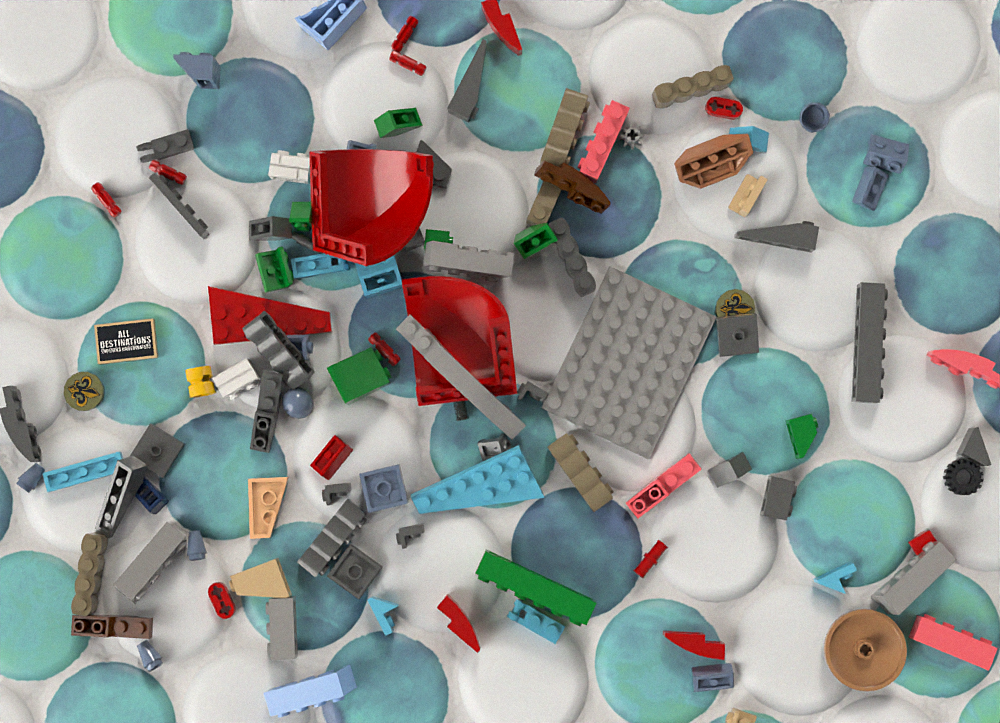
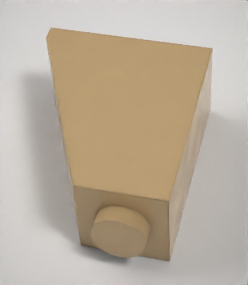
(262, 581)

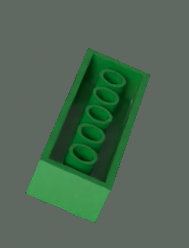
(536, 587)

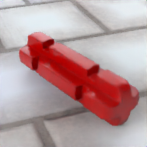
(404, 33)
(407, 62)
(167, 172)
(106, 199)
(384, 349)

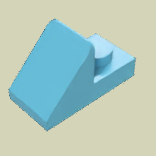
(831, 578)
(380, 608)

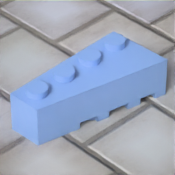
(310, 691)

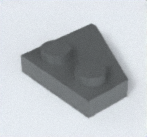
(441, 170)

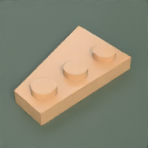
(264, 504)

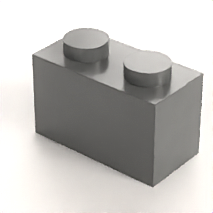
(778, 498)

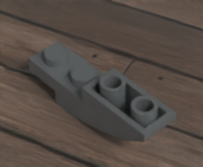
(267, 411)
(21, 434)

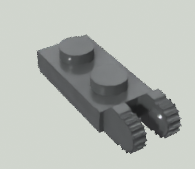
(167, 146)

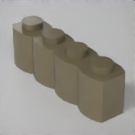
(697, 86)
(564, 128)
(580, 473)
(89, 579)

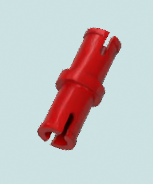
(650, 559)

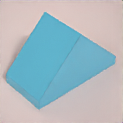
(757, 137)

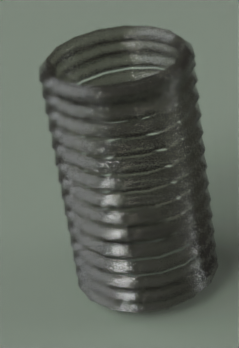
(461, 410)

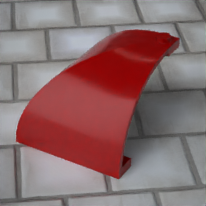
(368, 201)
(470, 327)

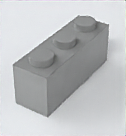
(282, 628)

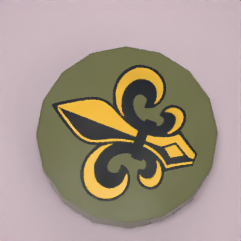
(734, 303)
(84, 391)

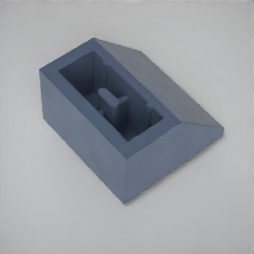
(200, 68)

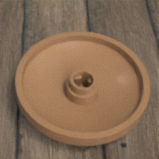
(865, 650)

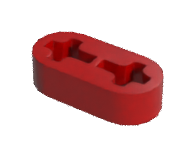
(722, 112)
(226, 598)

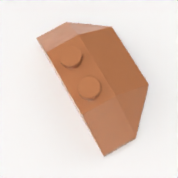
(713, 160)

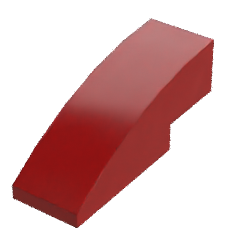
(501, 25)
(459, 622)
(695, 643)

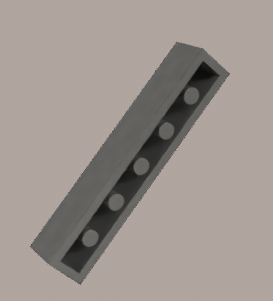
(869, 342)

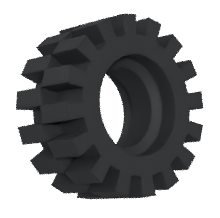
(975, 477)

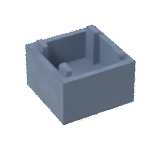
(384, 488)

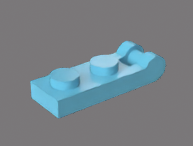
(316, 265)
(536, 621)

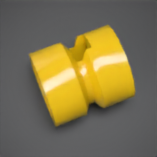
(200, 381)

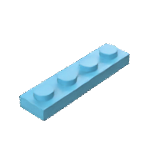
(81, 472)

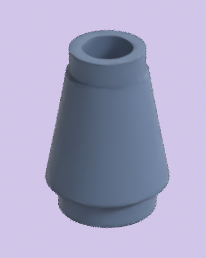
(30, 478)
(196, 548)
(150, 657)

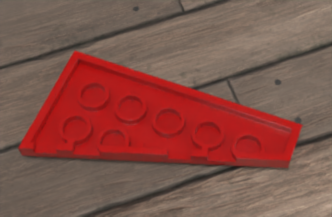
(234, 310)

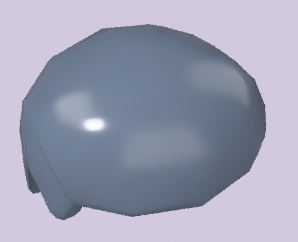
(814, 117)
(297, 403)

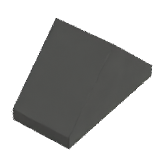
(974, 447)
(730, 470)

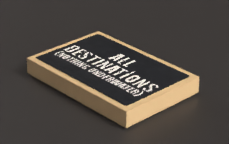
(126, 341)

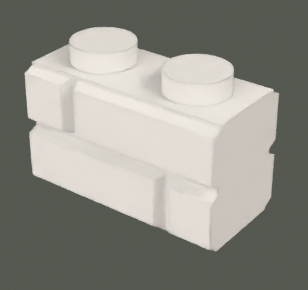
(289, 167)
(237, 379)

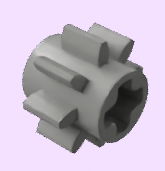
(636, 133)

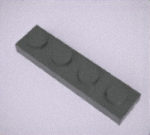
(185, 210)

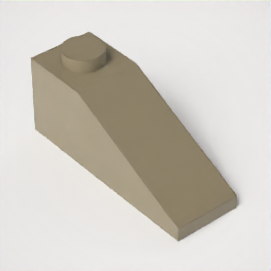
(543, 204)

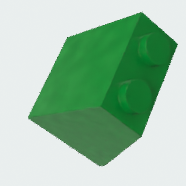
(359, 375)

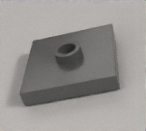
(737, 334)
(157, 450)
(354, 571)

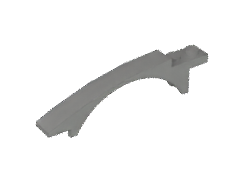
(459, 377)

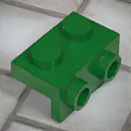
(274, 269)

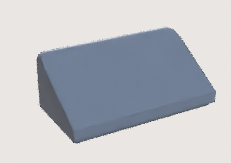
(870, 188)
(713, 677)

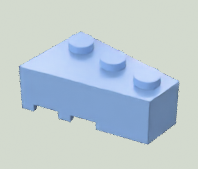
(331, 20)

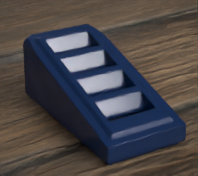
(156, 501)

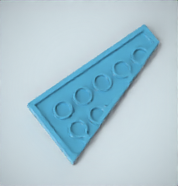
(493, 481)

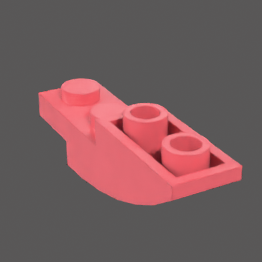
(961, 362)
(663, 485)

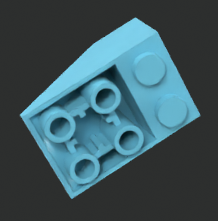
(379, 277)

